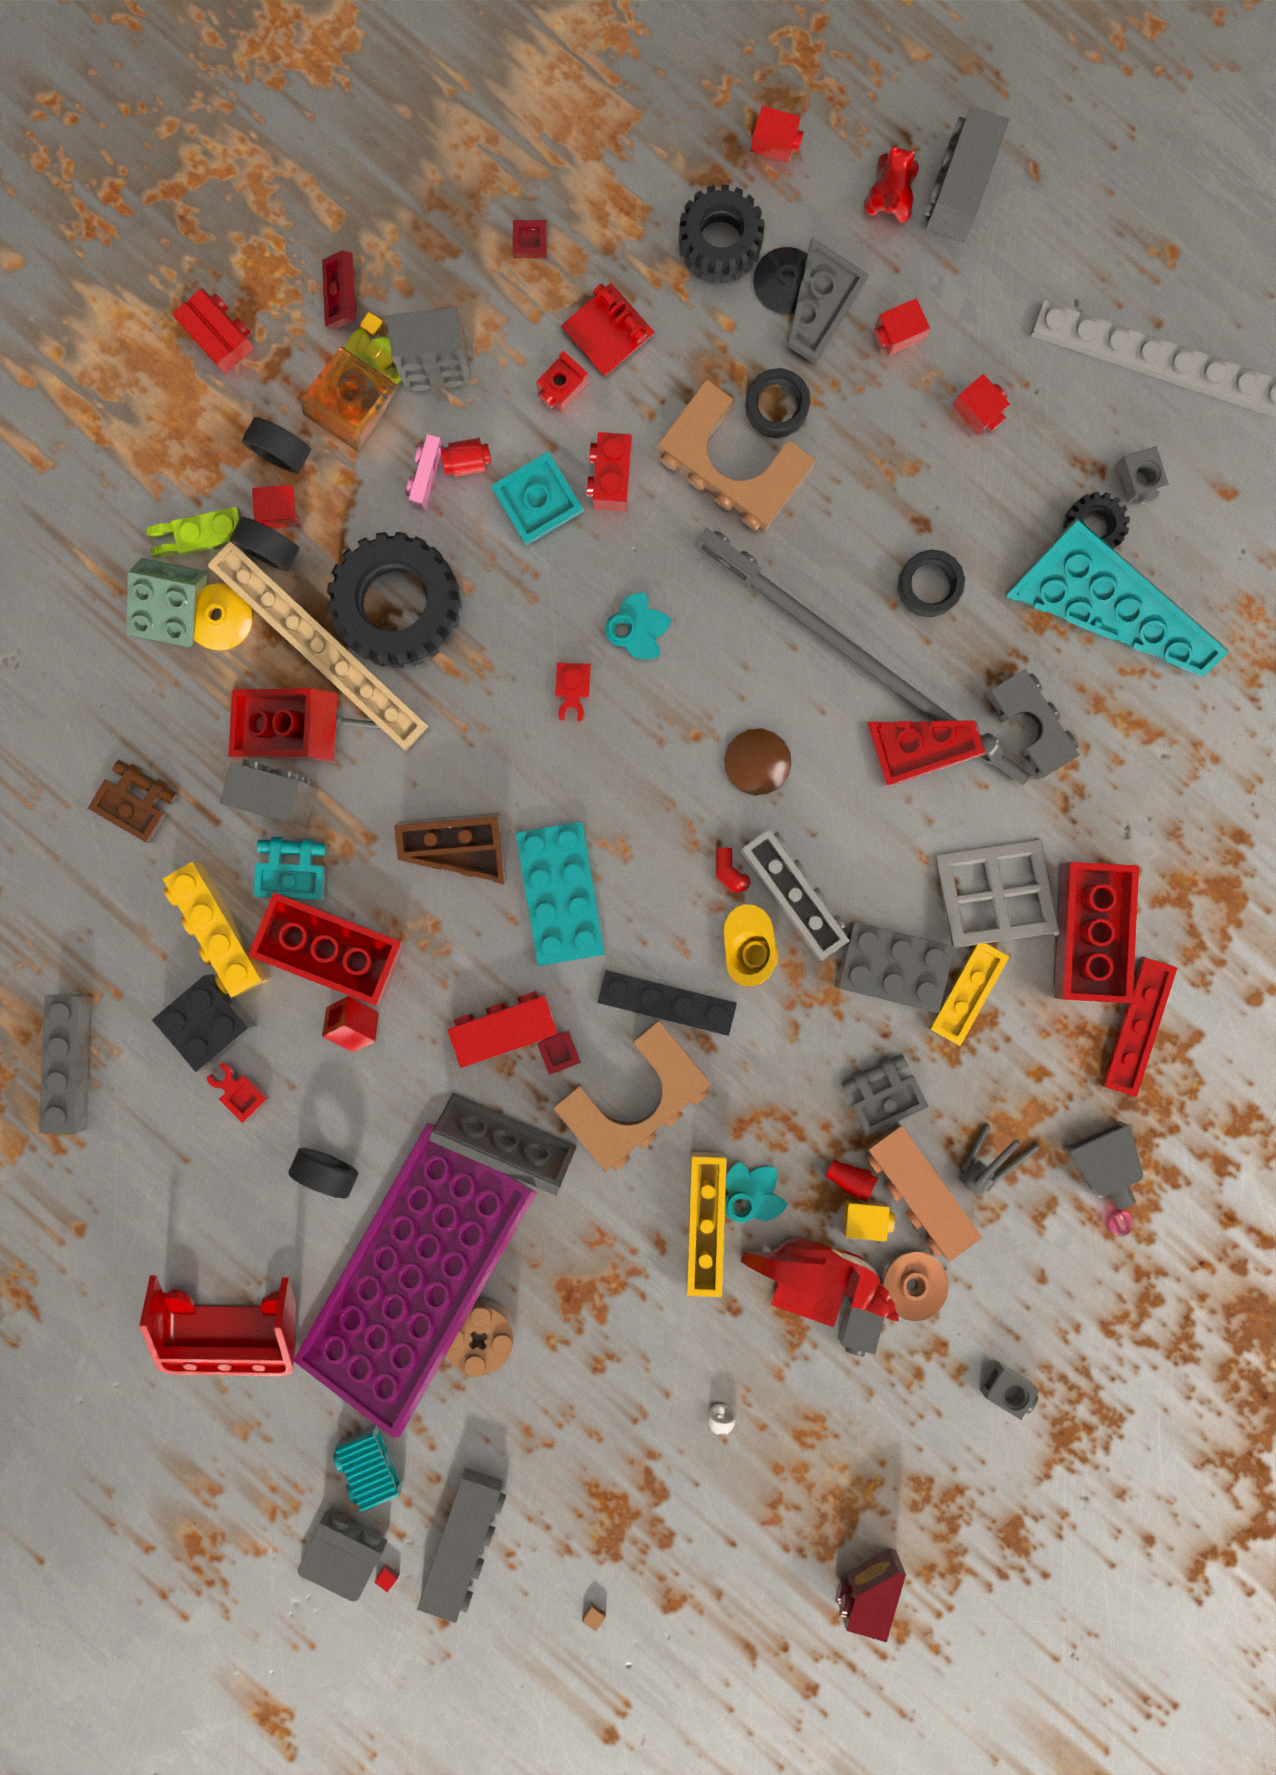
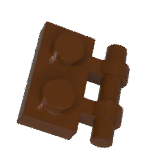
(127, 810)

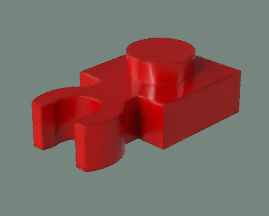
(572, 684)
(240, 1095)

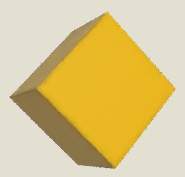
(372, 325)

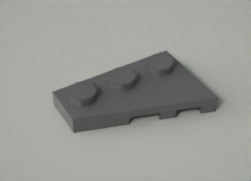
(823, 299)

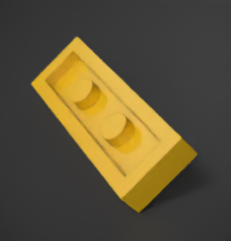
(969, 993)

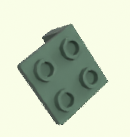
(163, 601)

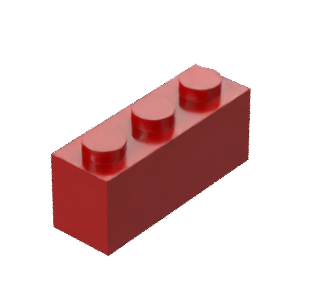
(502, 1029)

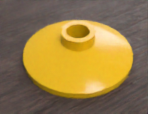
(233, 624)

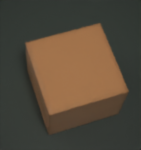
(594, 1616)

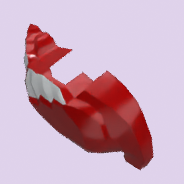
(817, 1278)

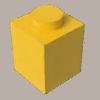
(867, 1220)

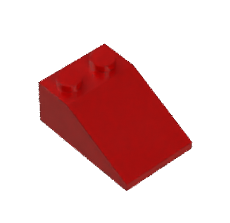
(283, 724)

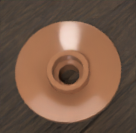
(929, 1289)

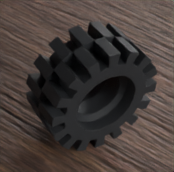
(1108, 508)

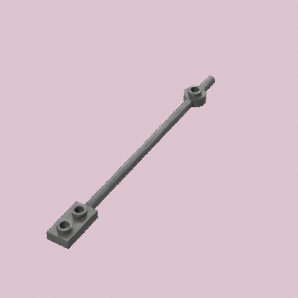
(745, 569)

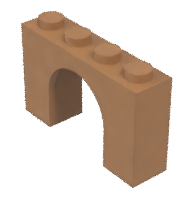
(756, 499)
(613, 1139)

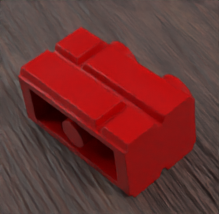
(213, 330)

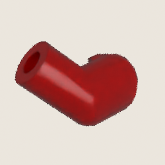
(729, 875)

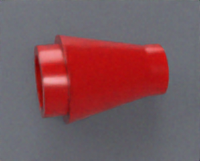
(852, 1179)

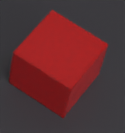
(386, 1578)

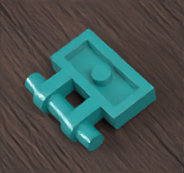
(290, 880)

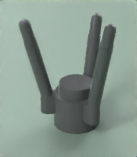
(983, 1178)

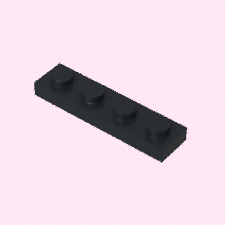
(667, 1002)

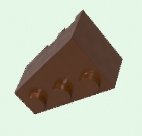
(455, 844)

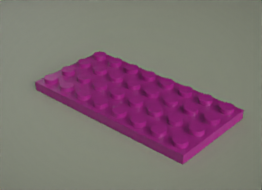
(413, 1282)

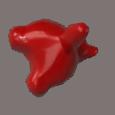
(893, 188)

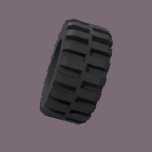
(367, 564)

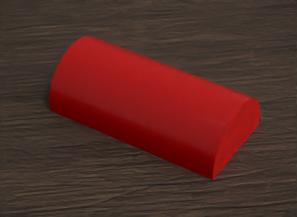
(326, 949)

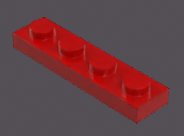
(1139, 1027)

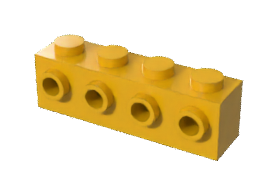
(214, 928)

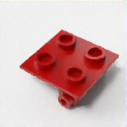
(607, 328)

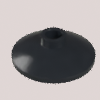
(768, 283)

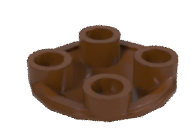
(757, 761)

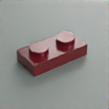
(339, 289)

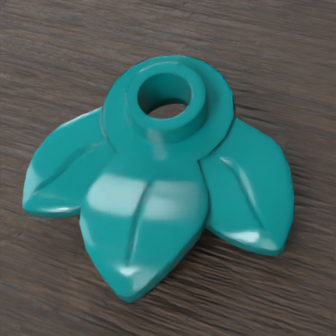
(643, 627)
(756, 1190)

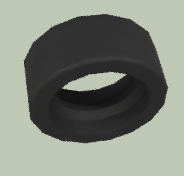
(782, 377)
(276, 445)
(264, 543)
(945, 561)
(323, 1173)

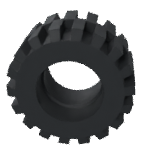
(721, 207)

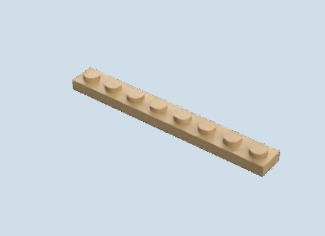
(318, 646)

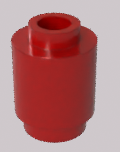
(465, 457)

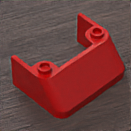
(219, 1338)

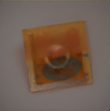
(348, 399)

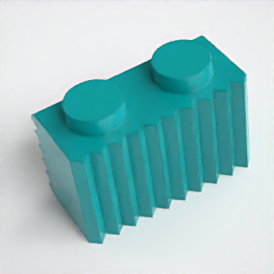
(367, 1468)

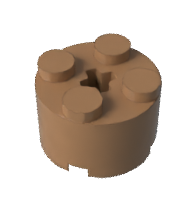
(481, 1356)

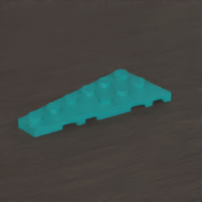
(1107, 595)

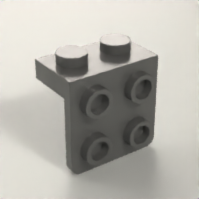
(341, 1556)

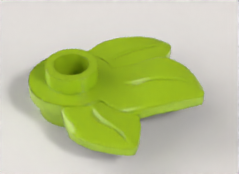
(374, 353)

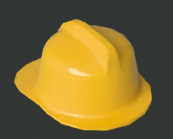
(750, 945)

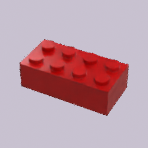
(1096, 932)

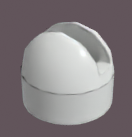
(728, 1422)

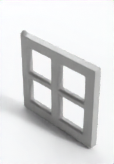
(997, 893)

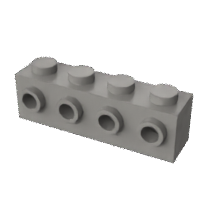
(794, 894)

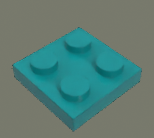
(537, 498)

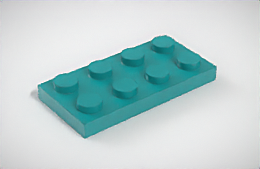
(560, 893)

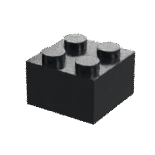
(203, 1023)

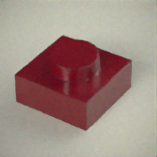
(529, 239)
(558, 1052)

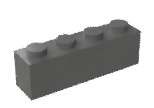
(65, 1063)
(460, 1546)

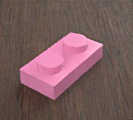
(420, 485)

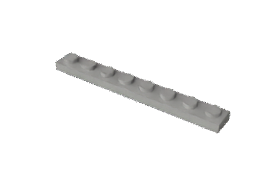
(1156, 358)

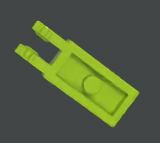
(195, 533)

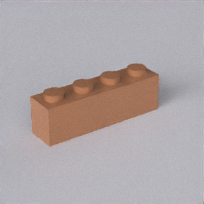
(922, 1191)

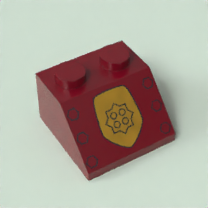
(872, 1595)

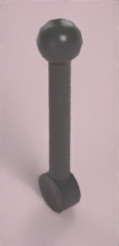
(352, 722)

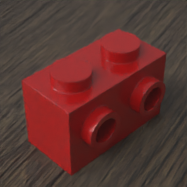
(612, 471)

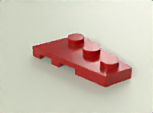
(920, 748)

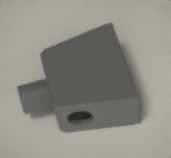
(1108, 1163)

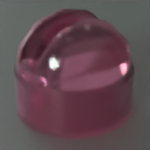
(1112, 1224)

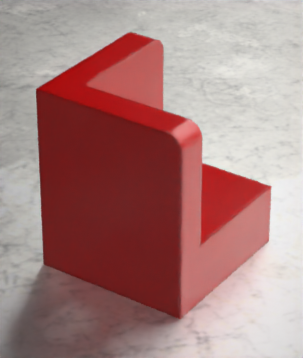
(275, 506)
(350, 1024)

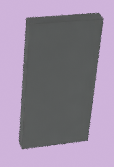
(503, 1143)

